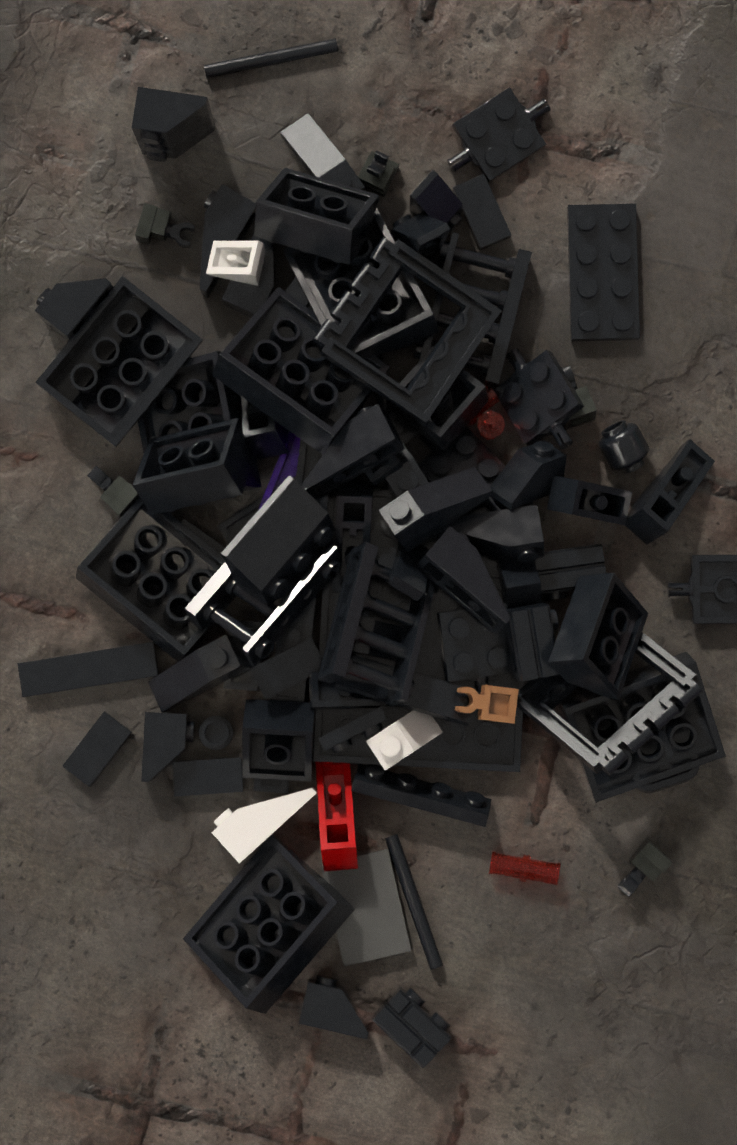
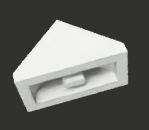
(237, 261)

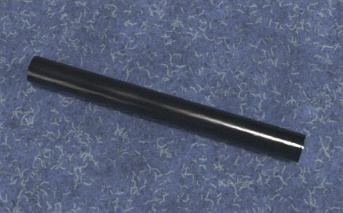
(271, 58)
(413, 901)

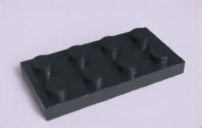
(603, 272)

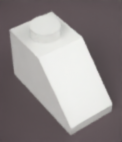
(403, 738)

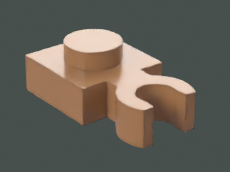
(493, 702)

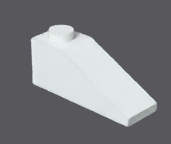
(251, 825)

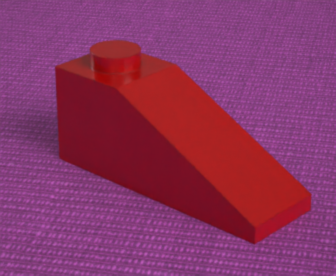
(336, 816)

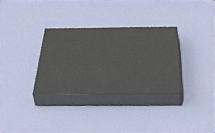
(378, 922)

